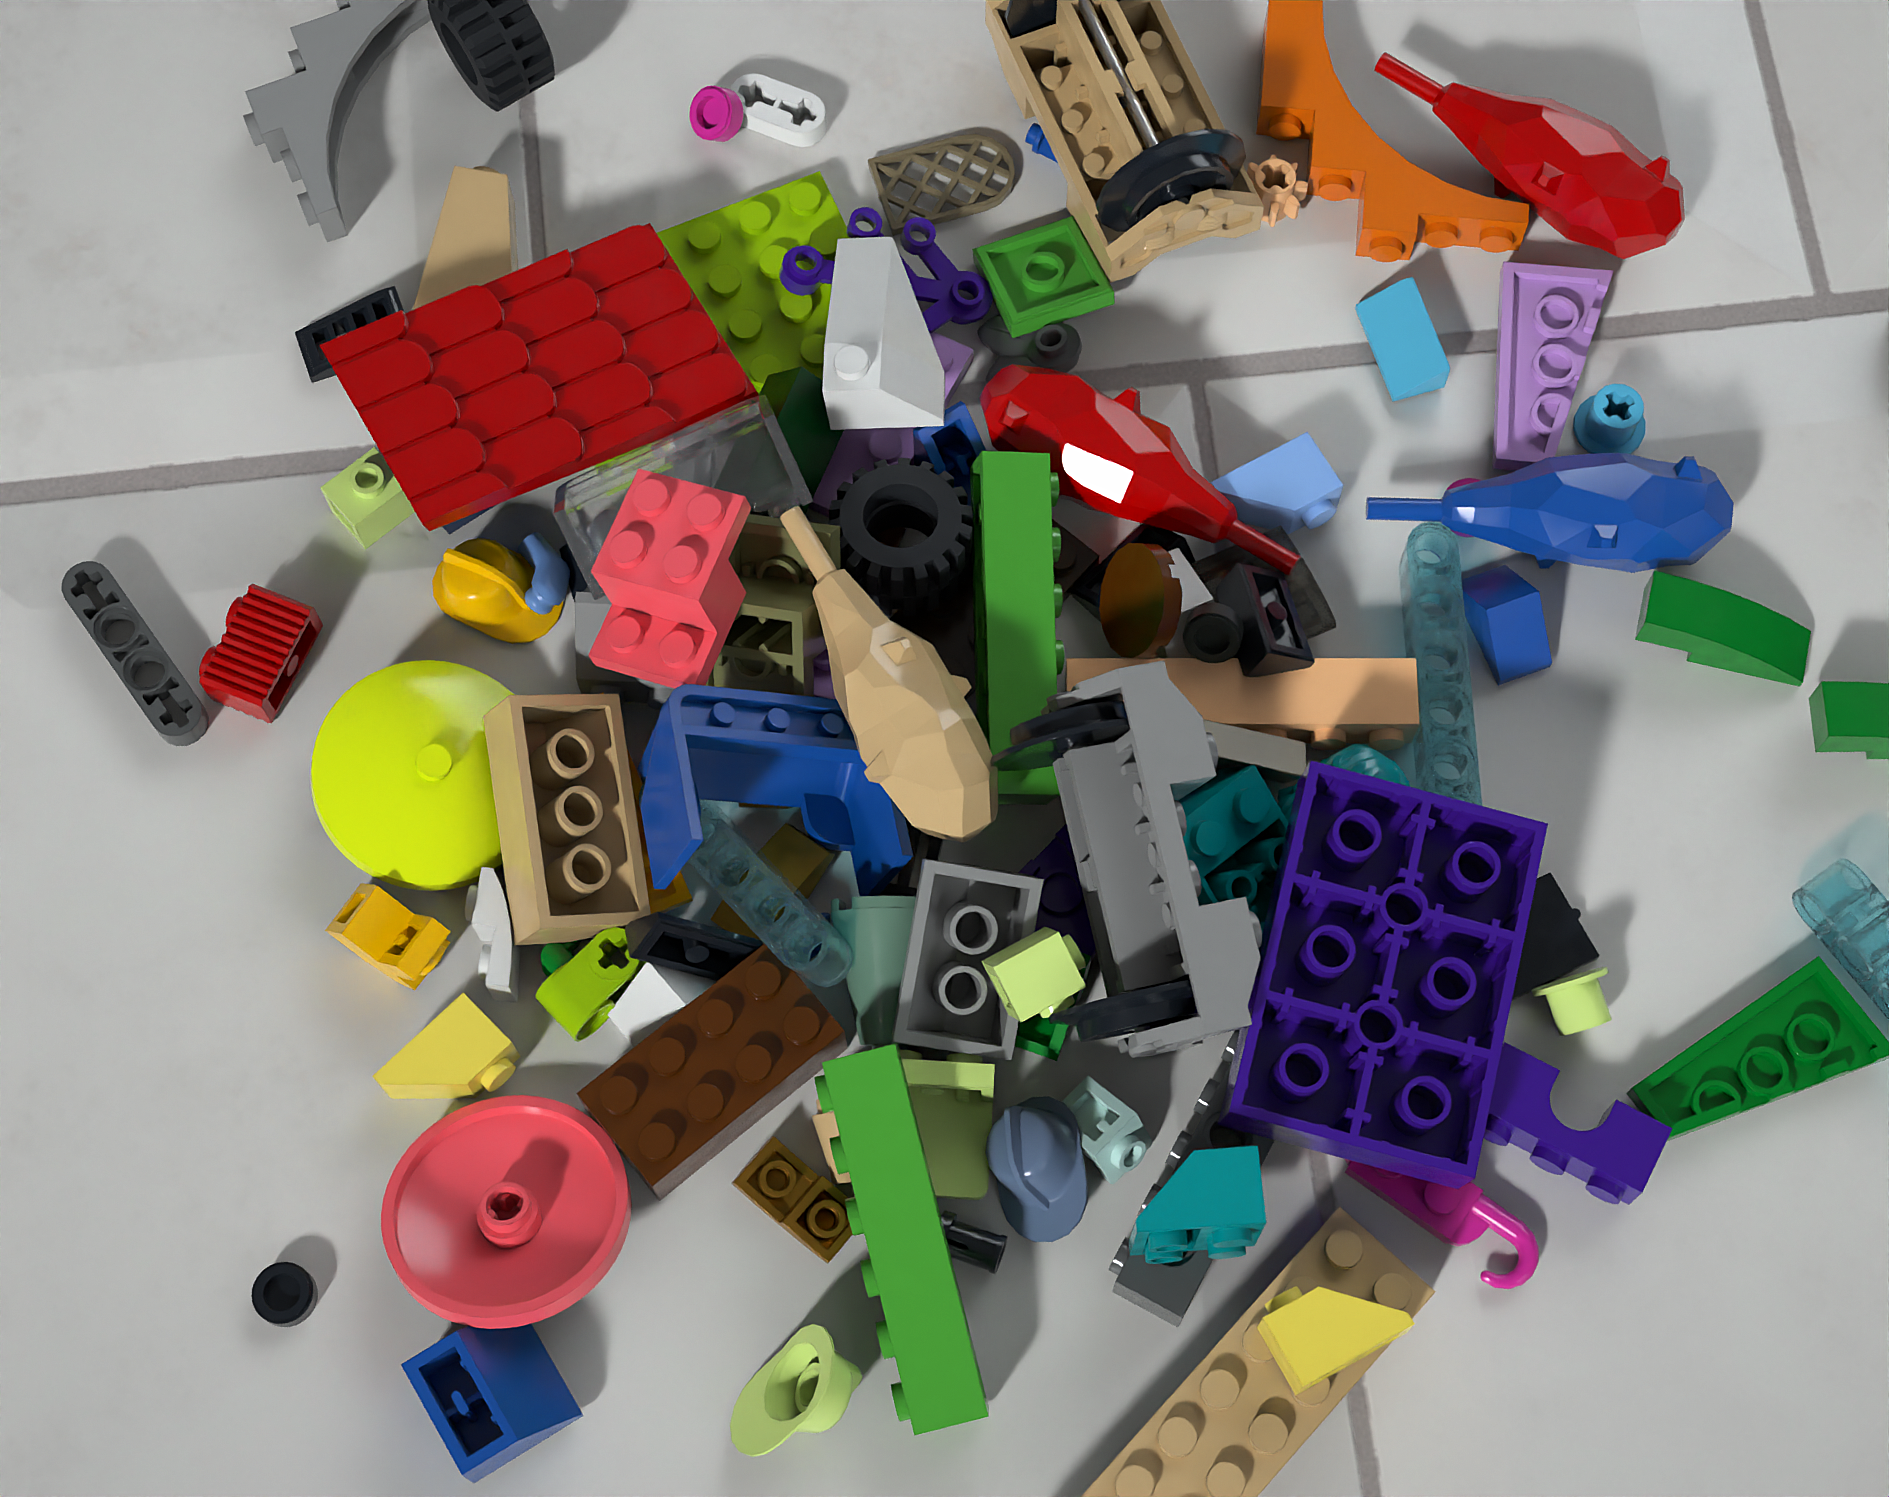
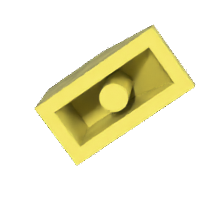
(451, 1057)
(1326, 1332)

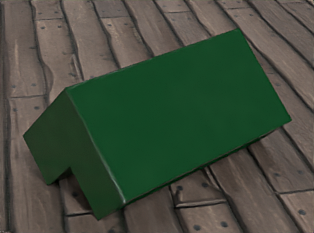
(803, 418)

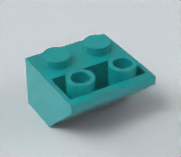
(1205, 1205)

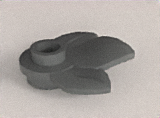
(1051, 347)

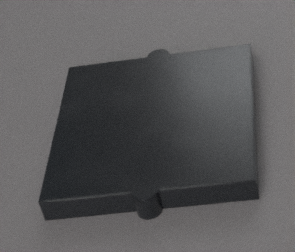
(1553, 939)

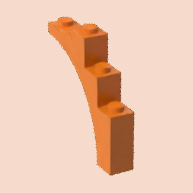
(1349, 161)

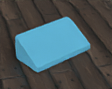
(1403, 340)

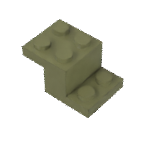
(778, 620)

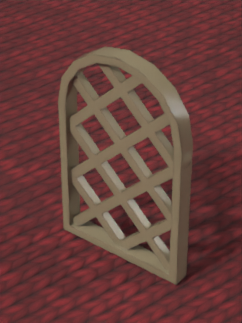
(942, 147)

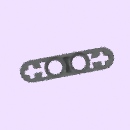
(134, 653)

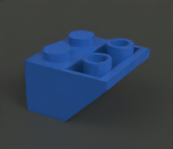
(491, 1395)

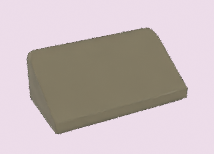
(1274, 756)

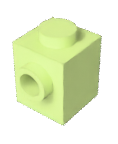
(367, 498)
(1037, 974)

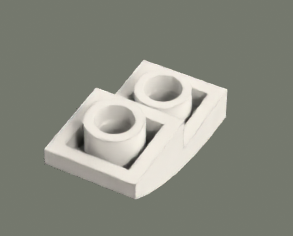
(490, 918)

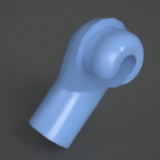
(550, 574)

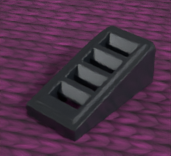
(343, 321)

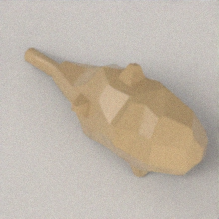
(901, 705)

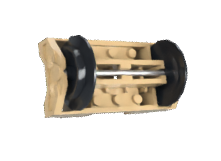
(1133, 173)

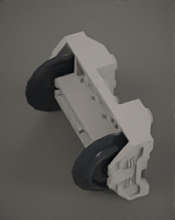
(1120, 769)

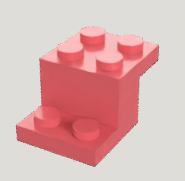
(669, 580)

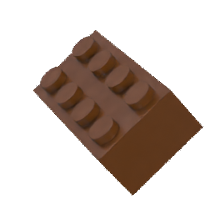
(713, 1070)

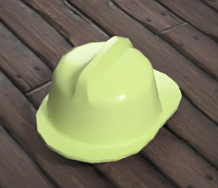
(796, 1391)

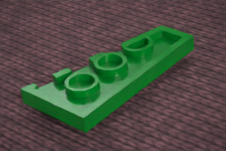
(1771, 1049)

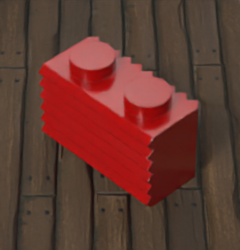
(259, 652)

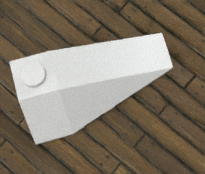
(877, 344)

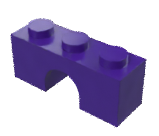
(1611, 1158)

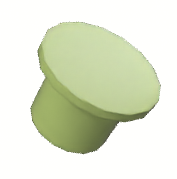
(1576, 1001)

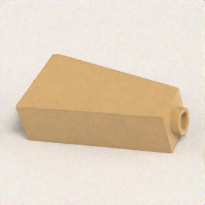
(473, 235)

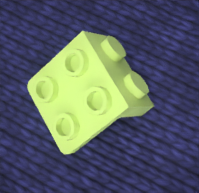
(953, 1119)

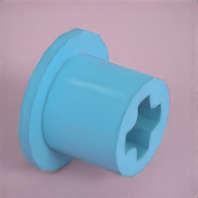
(1611, 421)

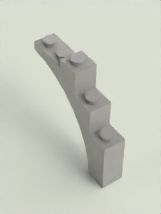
(307, 112)

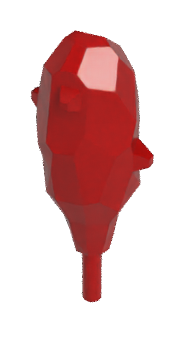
(1559, 162)
(1114, 457)

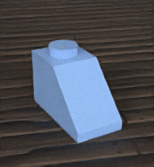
(1284, 487)

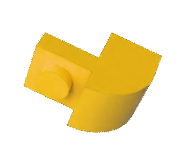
(389, 935)

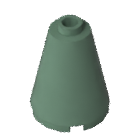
(879, 938)

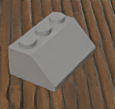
(956, 923)

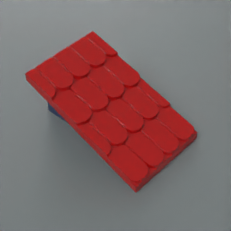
(536, 375)

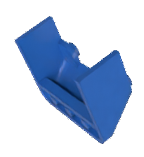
(766, 753)

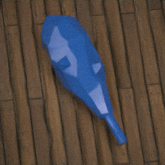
(1585, 511)

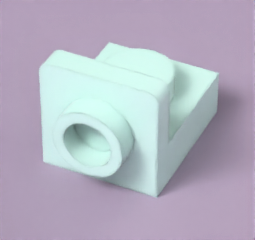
(1108, 1130)

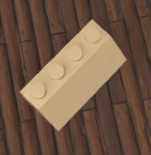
(565, 816)

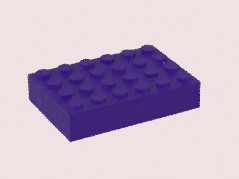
(1385, 975)

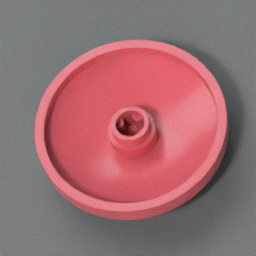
(506, 1211)

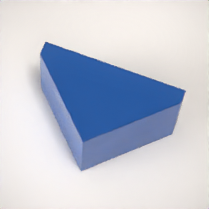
(950, 446)
(1507, 623)

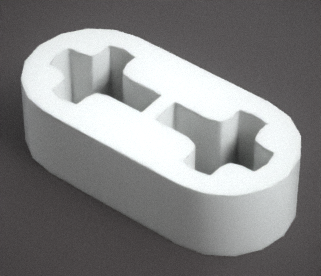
(779, 107)

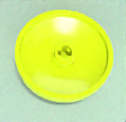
(409, 775)

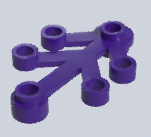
(942, 291)

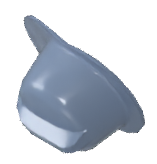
(1039, 1168)

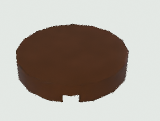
(1140, 601)

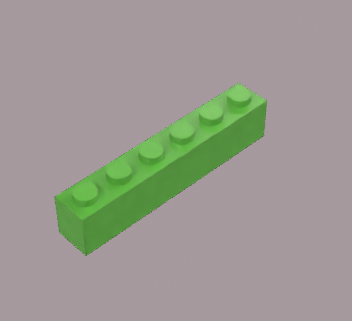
(1015, 606)
(904, 1239)

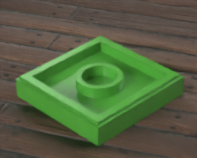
(1043, 276)

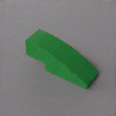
(1722, 629)
(1851, 718)

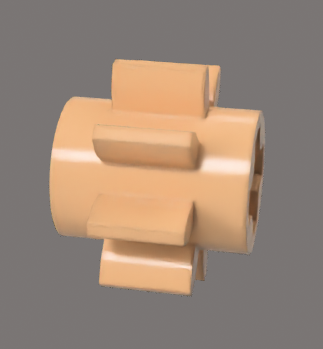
(1277, 188)

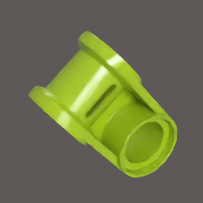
(589, 985)

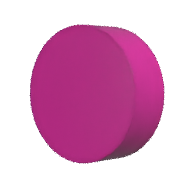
(716, 113)

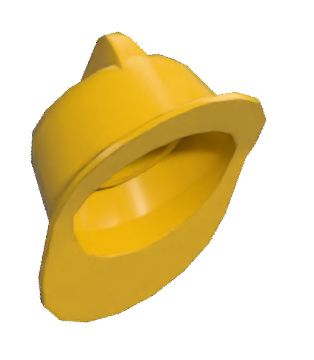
(486, 590)

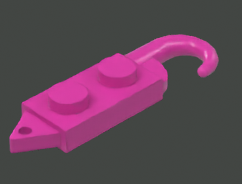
(1453, 1216)

